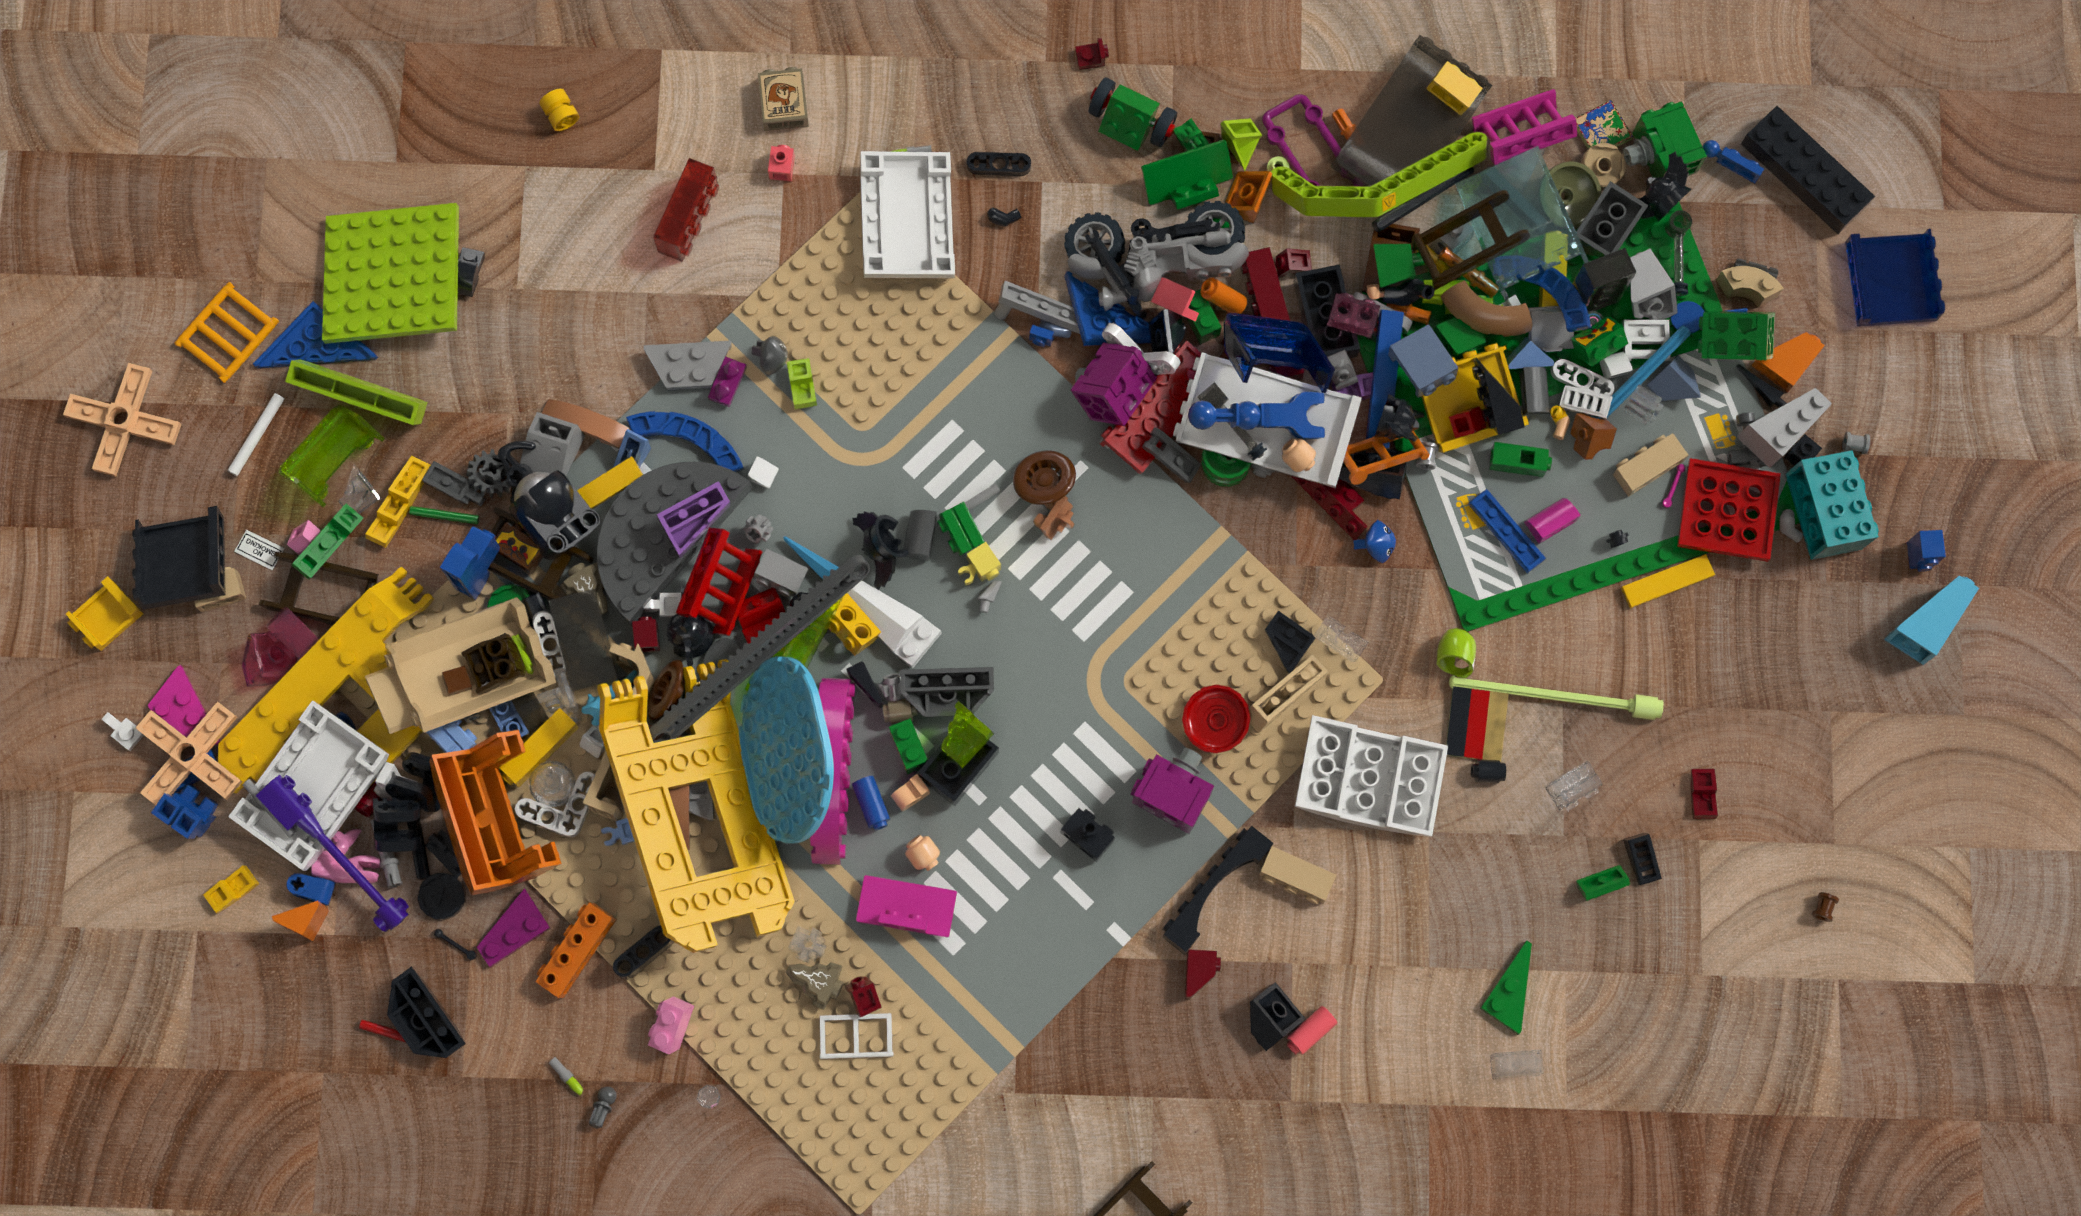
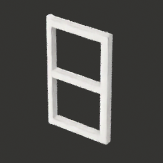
(855, 1018)

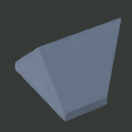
(1675, 381)

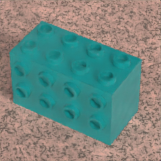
(1832, 504)

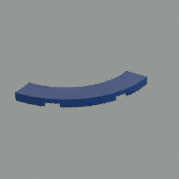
(1565, 294)
(689, 429)

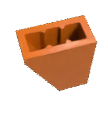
(1790, 360)

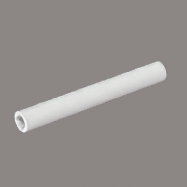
(256, 434)

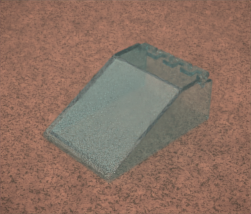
(1531, 206)

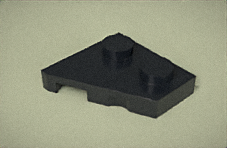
(1289, 640)

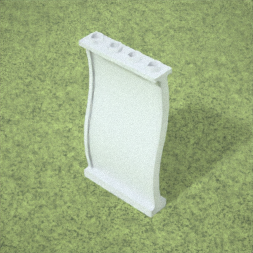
(1335, 415)

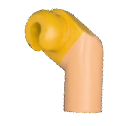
(1561, 420)

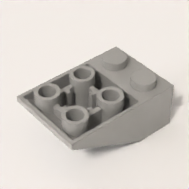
(555, 444)

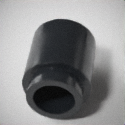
(1488, 771)

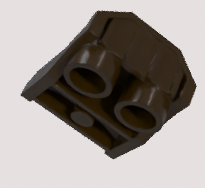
(494, 662)

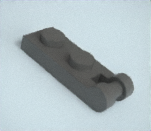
(1172, 455)

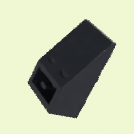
(1500, 407)

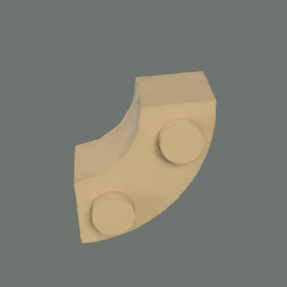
(1749, 283)

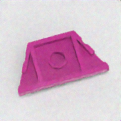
(179, 703)

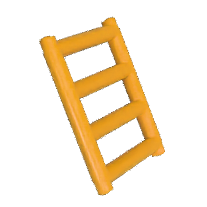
(239, 357)

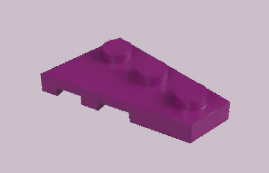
(513, 930)

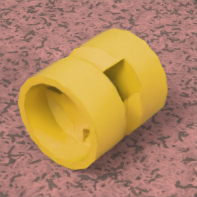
(558, 108)

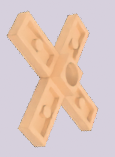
(137, 423)
(202, 765)

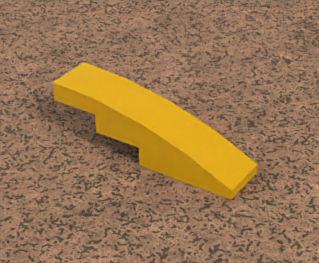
(398, 502)

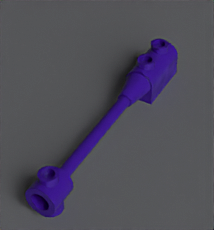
(294, 811)

